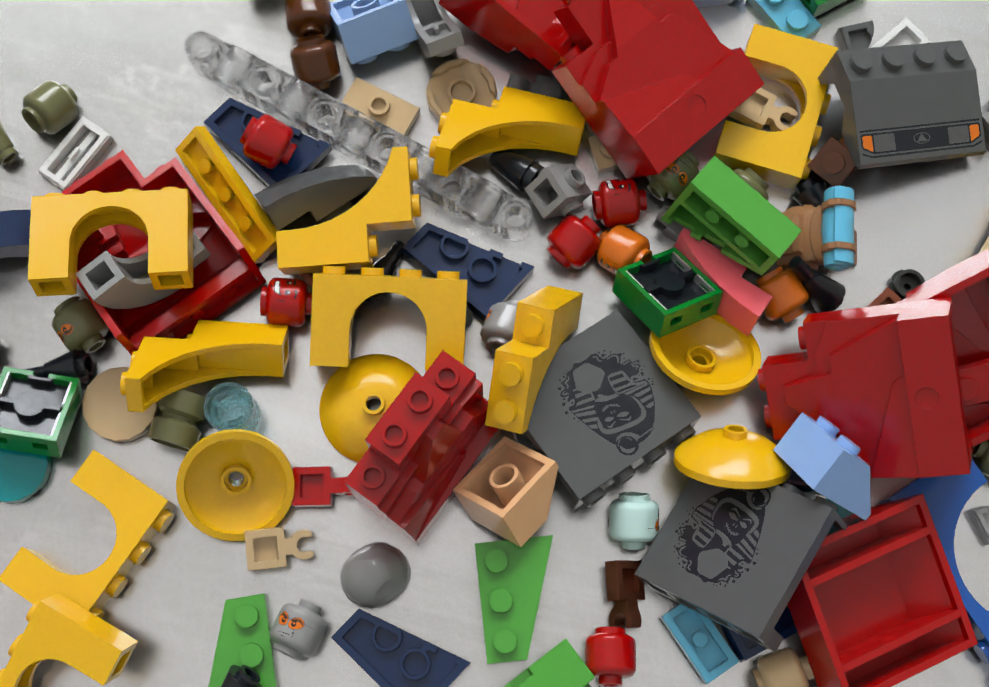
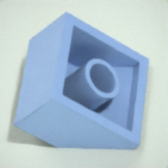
(372, 27)
(828, 463)

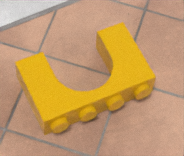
(781, 155)
(65, 221)
(340, 294)
(138, 516)
(68, 634)

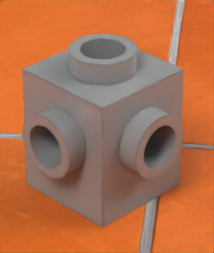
(558, 190)

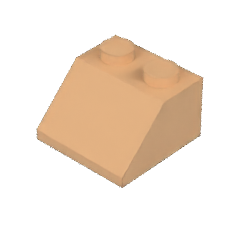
(509, 490)

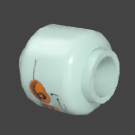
(633, 520)

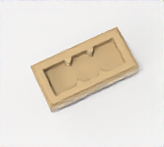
(382, 106)

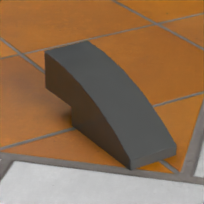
(314, 192)

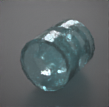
(232, 407)

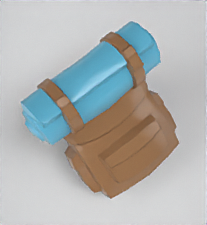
(826, 232)

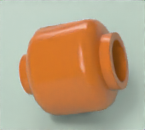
(621, 248)
(787, 294)

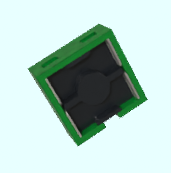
(667, 292)
(37, 411)

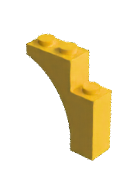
(513, 122)
(349, 237)
(208, 354)
(520, 365)

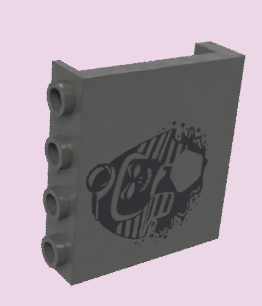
(606, 410)
(738, 553)

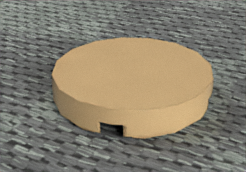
(459, 81)
(108, 412)

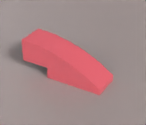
(741, 301)

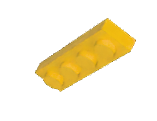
(228, 193)

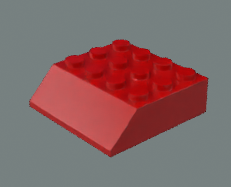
(880, 600)

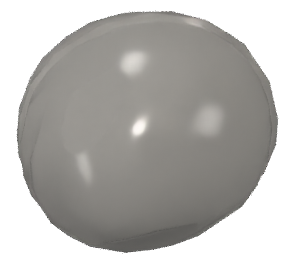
(375, 575)

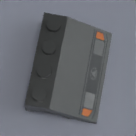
(908, 103)

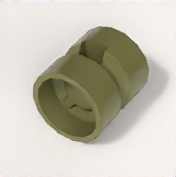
(179, 419)

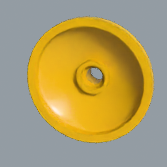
(708, 356)
(346, 395)
(731, 459)
(230, 506)

